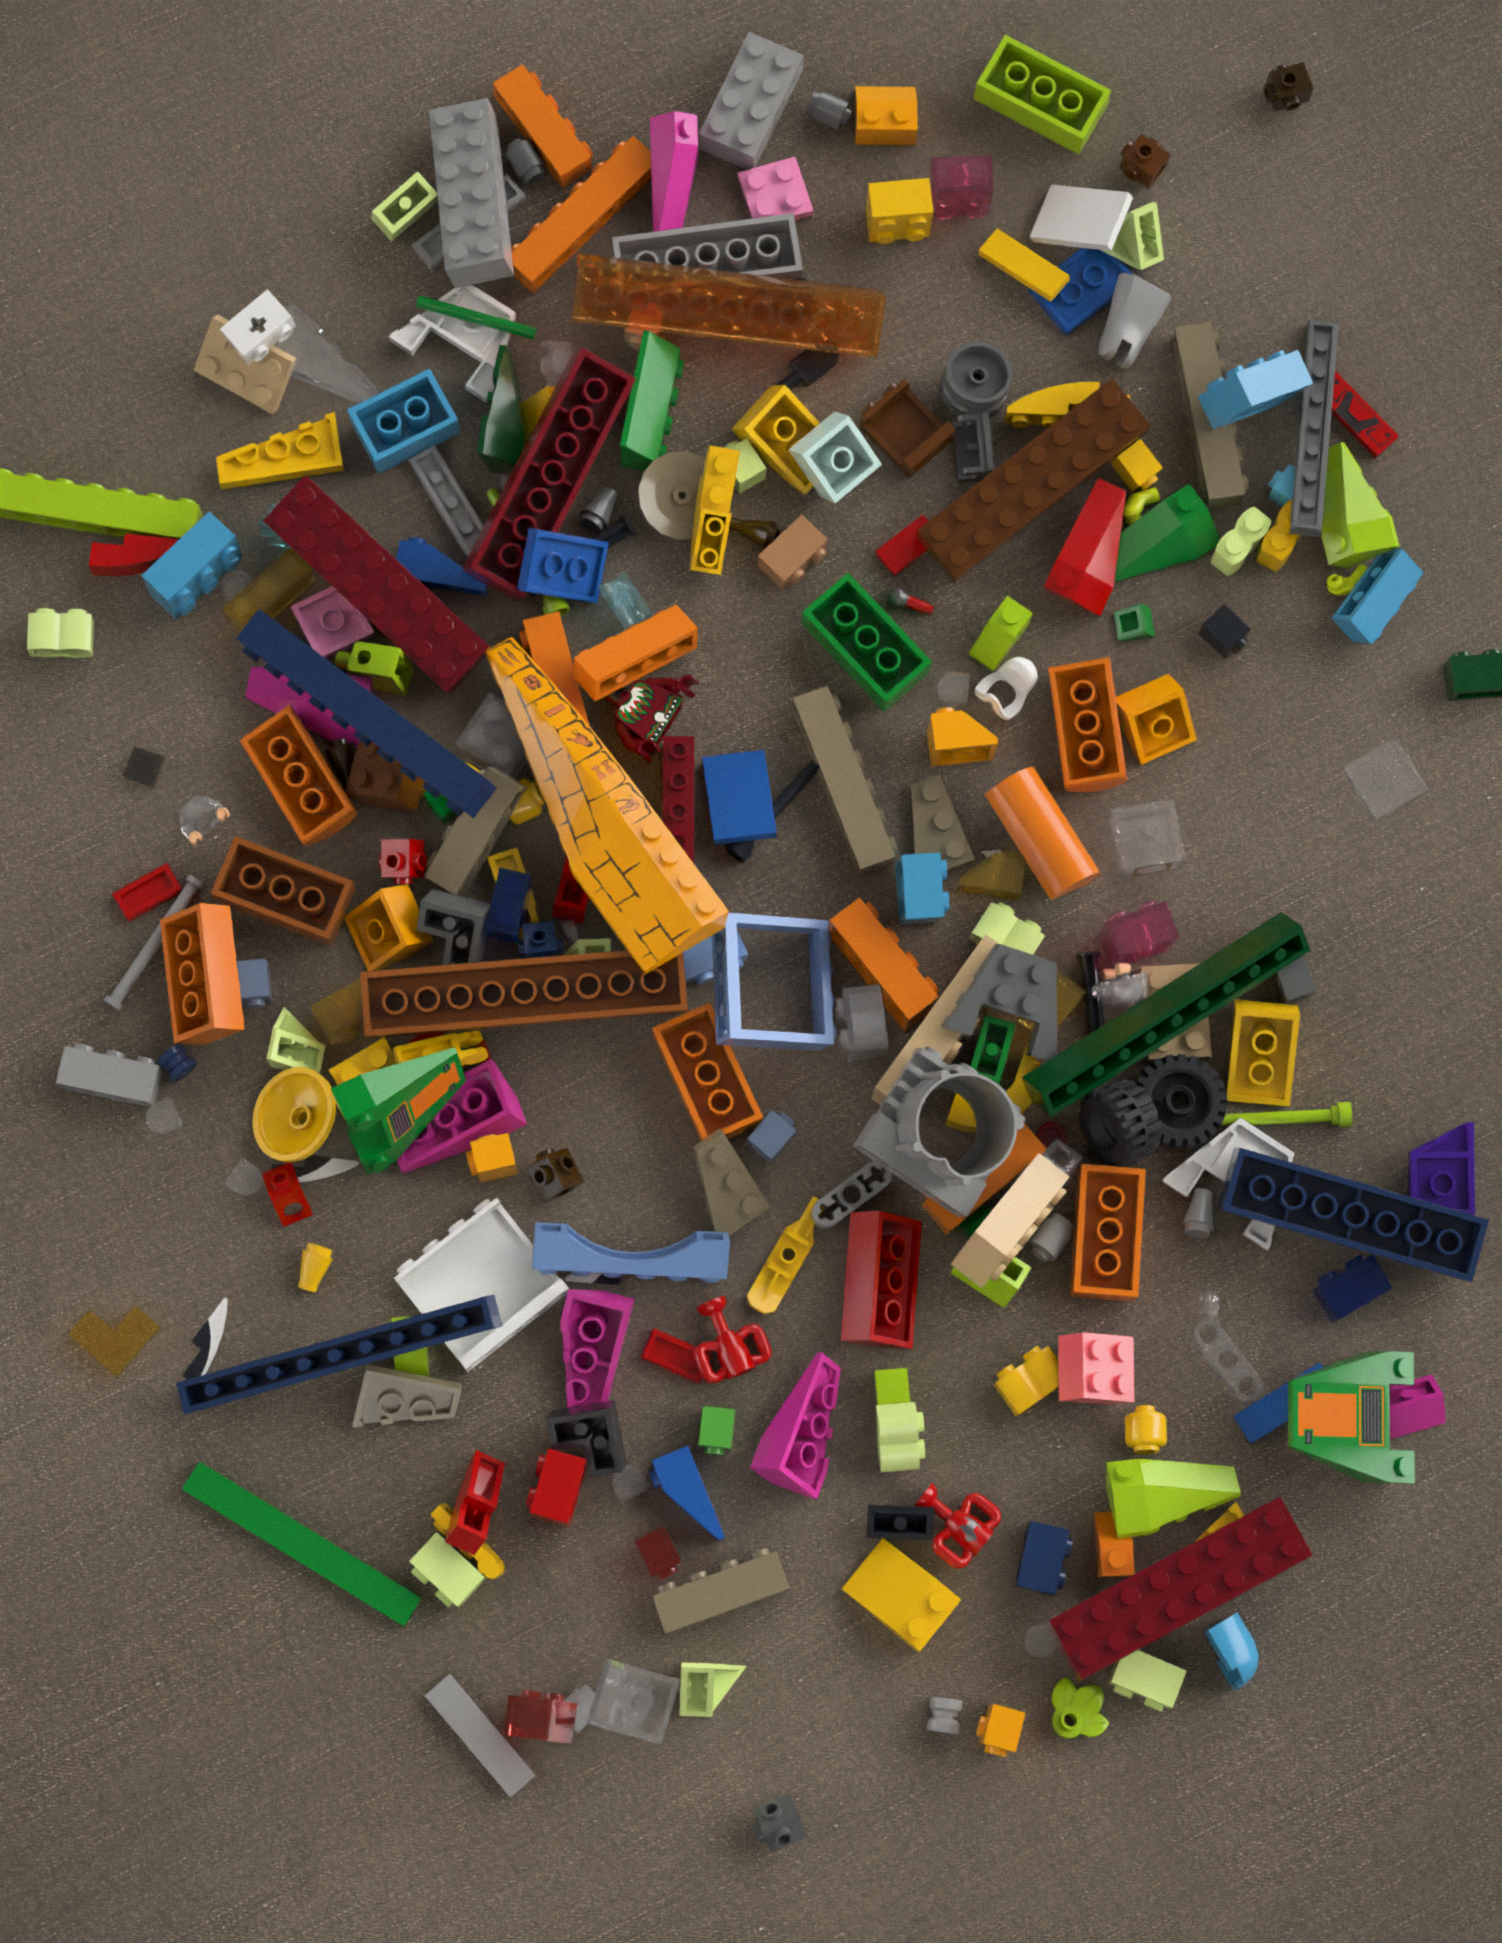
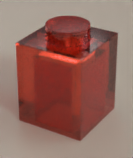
(659, 1553)

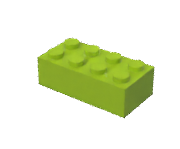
(1042, 94)

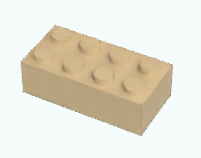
(1012, 1222)

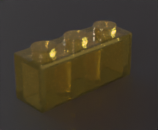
(270, 590)

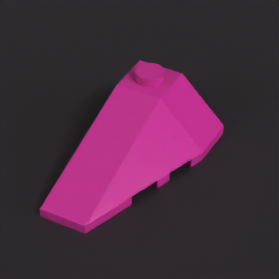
(672, 167)
(276, 695)
(477, 1109)
(593, 1338)
(796, 1439)

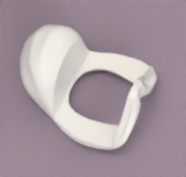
(1020, 675)

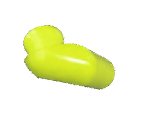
(1136, 503)
(1343, 585)

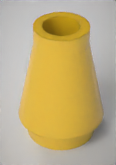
(314, 1265)

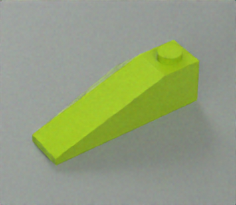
(1353, 519)
(1156, 1492)

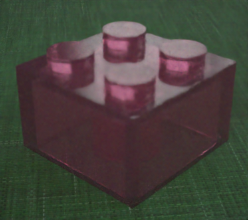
(961, 186)
(1138, 934)

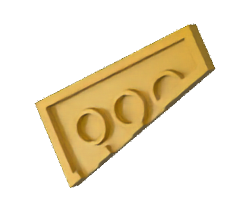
(304, 451)

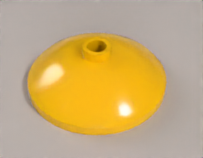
(282, 1113)

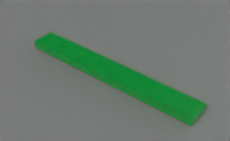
(302, 1544)

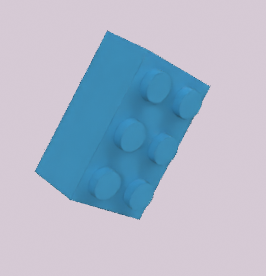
(1254, 388)
(403, 421)
(193, 566)
(921, 888)

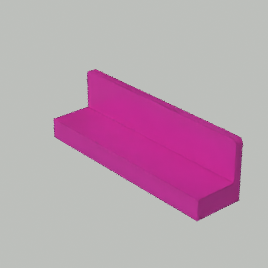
(1416, 1406)

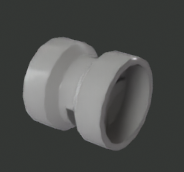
(944, 1715)

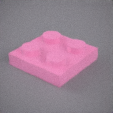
(775, 190)
(331, 622)

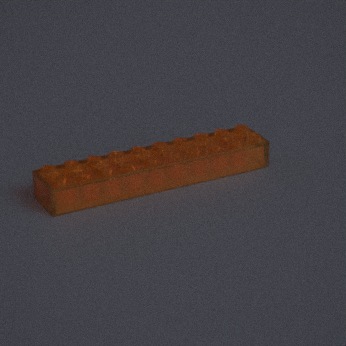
(727, 305)

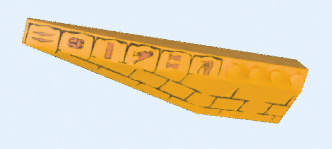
(604, 822)

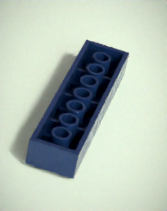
(1353, 1214)

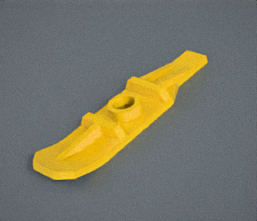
(779, 1273)

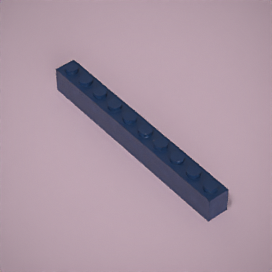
(366, 713)
(339, 1354)

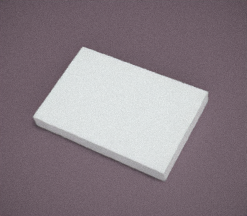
(1081, 217)

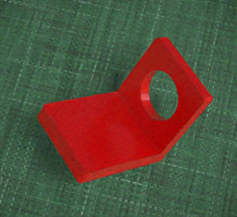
(284, 1190)

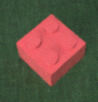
(1096, 1368)

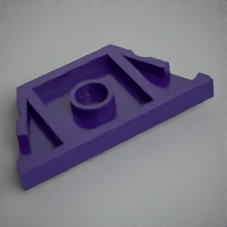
(1445, 1170)

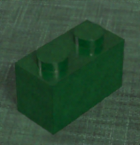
(1473, 675)

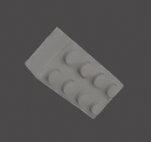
(750, 102)

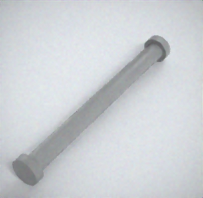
(152, 945)

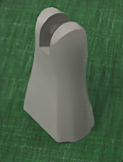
(1131, 318)

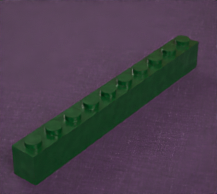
(1166, 1014)

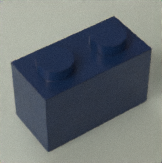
(1043, 1558)

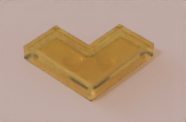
(117, 1346)

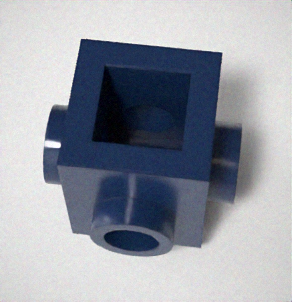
(540, 941)

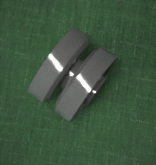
(976, 379)

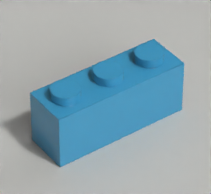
(1377, 596)

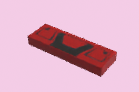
(1361, 418)

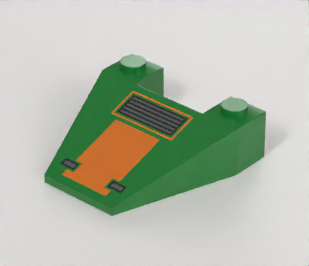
(396, 1104)
(1344, 1416)

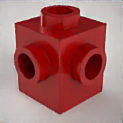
(402, 860)

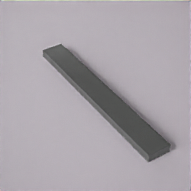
(1314, 430)

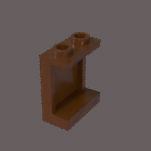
(905, 428)

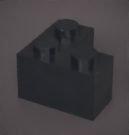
(595, 1428)

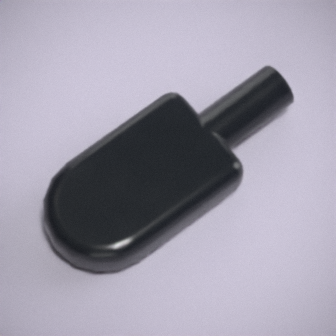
(809, 367)

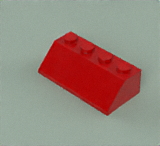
(881, 1280)

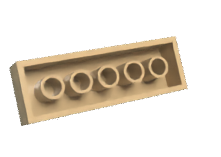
(930, 1030)

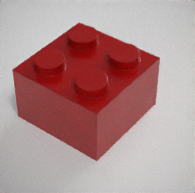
(557, 1487)

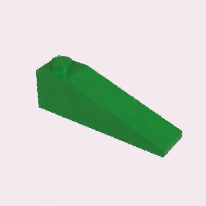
(1167, 535)

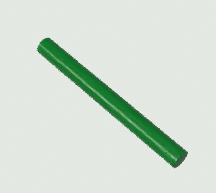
(476, 317)

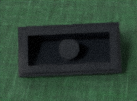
(899, 1522)

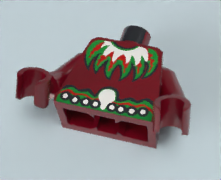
(649, 711)

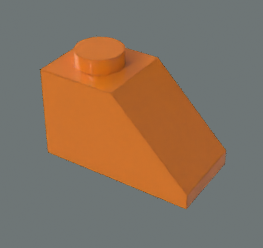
(1113, 1555)

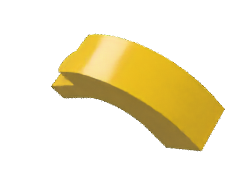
(961, 1115)

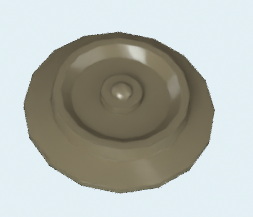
(670, 493)

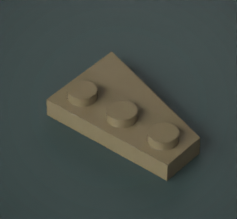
(937, 825)
(728, 1186)
(399, 1395)

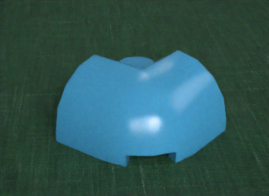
(1235, 1650)

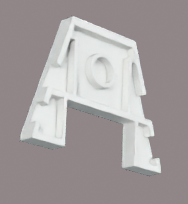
(469, 337)
(1215, 1159)

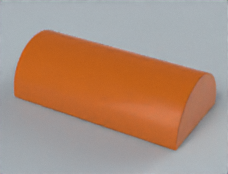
(1087, 725)
(299, 777)
(1042, 833)

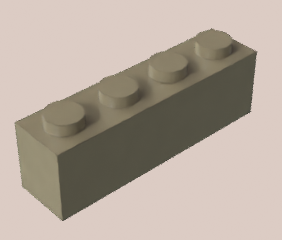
(471, 839)
(720, 1592)

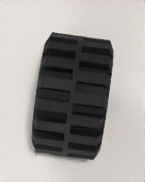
(1120, 1122)

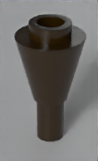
(757, 531)
(341, 757)

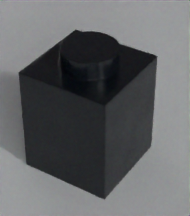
(1225, 632)

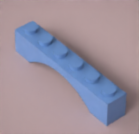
(697, 1256)

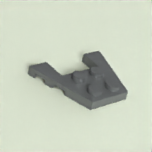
(1015, 985)

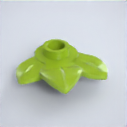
(1081, 1706)

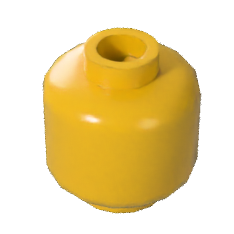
(529, 804)
(1145, 1430)

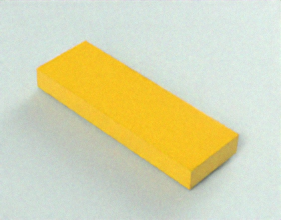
(1024, 265)

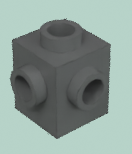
(778, 1823)

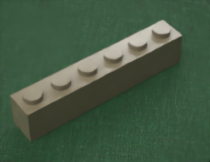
(1214, 450)
(843, 780)

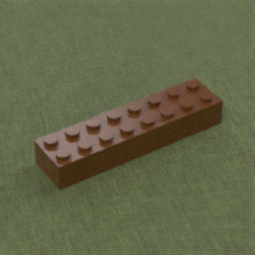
(1033, 480)

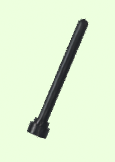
(742, 850)

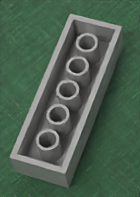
(471, 193)
(743, 246)

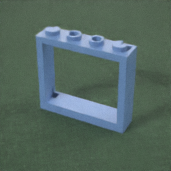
(728, 987)

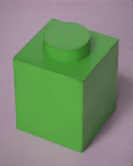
(716, 1430)

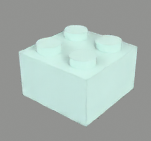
(835, 457)

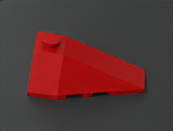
(1089, 557)

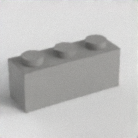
(109, 1075)

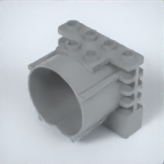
(894, 1137)

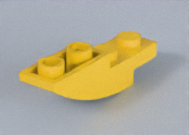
(1048, 404)
(712, 510)

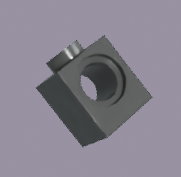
(1294, 982)

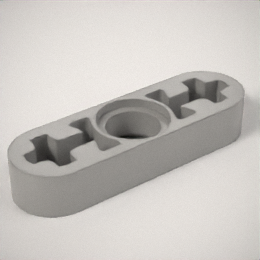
(837, 1215)

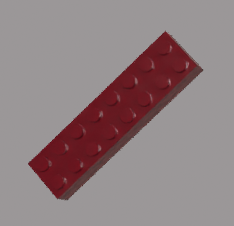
(550, 467)
(377, 584)
(1179, 1589)

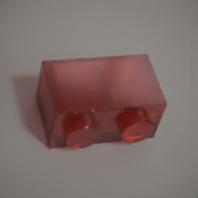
(540, 1718)

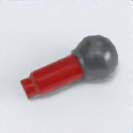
(900, 598)

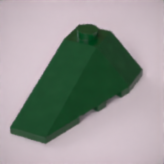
(505, 428)

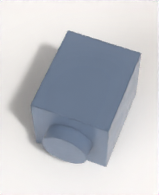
(254, 983)
(772, 1135)

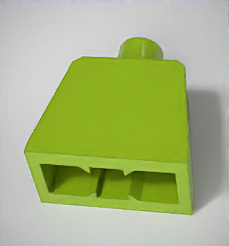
(384, 664)

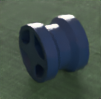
(176, 1063)

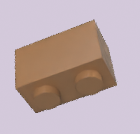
(793, 553)

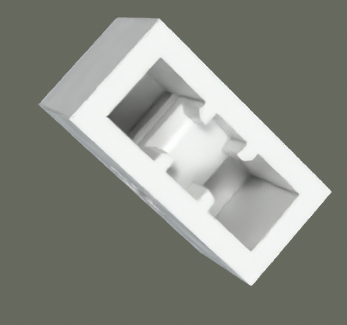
(262, 312)

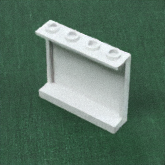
(477, 1261)

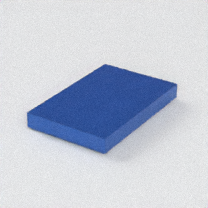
(1088, 291)
(562, 565)
(739, 797)

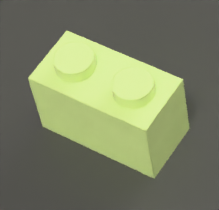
(404, 206)
(446, 1570)
(1148, 1678)

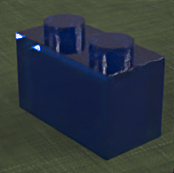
(508, 905)
(1351, 1288)

